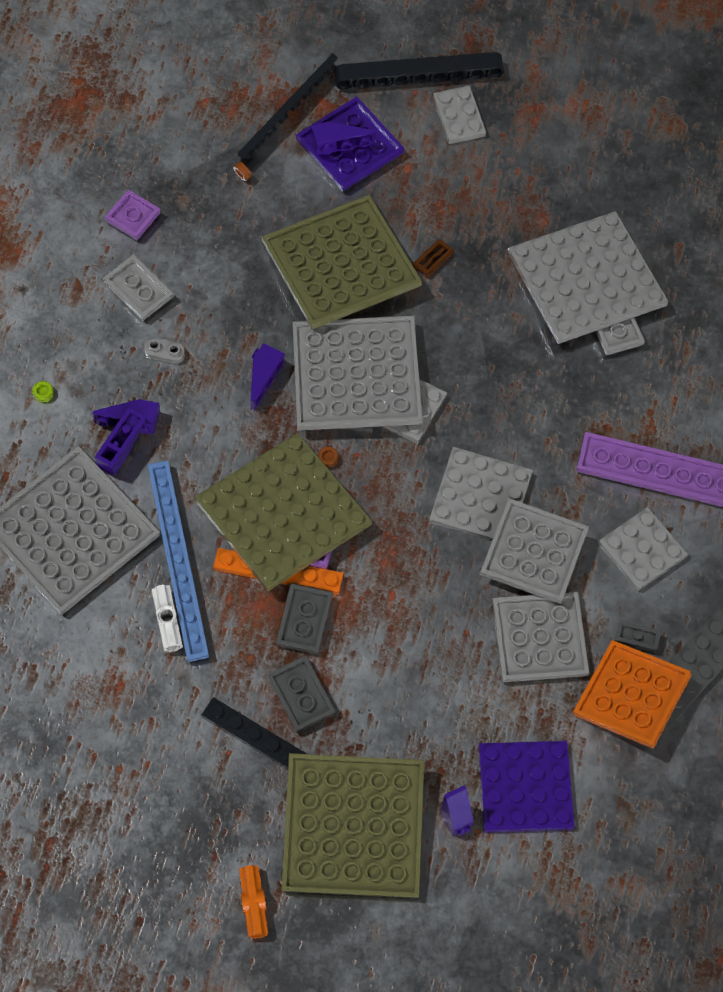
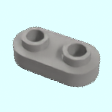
(163, 351)

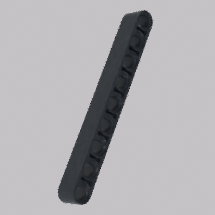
(419, 71)

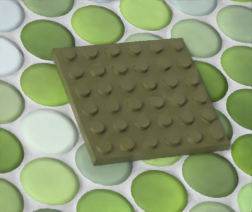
(341, 261)
(282, 511)
(353, 826)

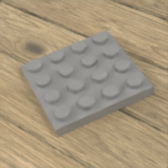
(477, 493)
(534, 550)
(540, 638)

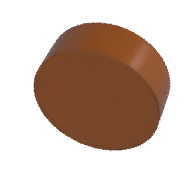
(242, 171)
(328, 456)

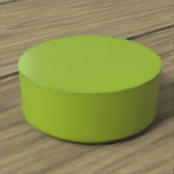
(43, 391)

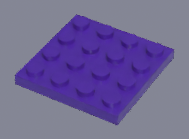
(353, 165)
(525, 786)

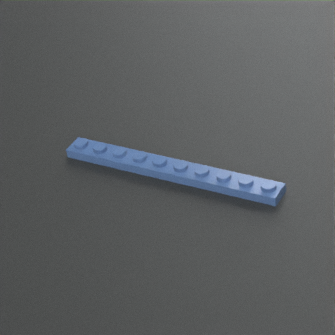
(178, 562)

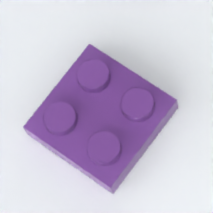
(132, 214)

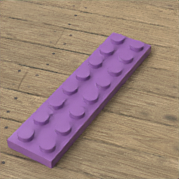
(651, 468)

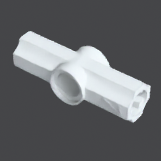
(168, 629)

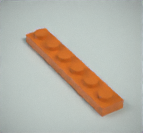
(312, 577)

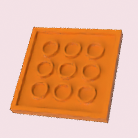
(632, 694)

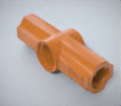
(253, 901)

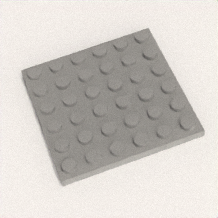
(587, 277)
(357, 373)
(72, 530)

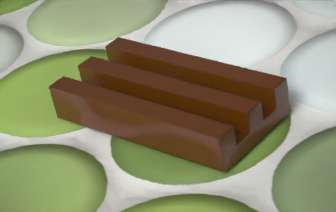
(423, 269)

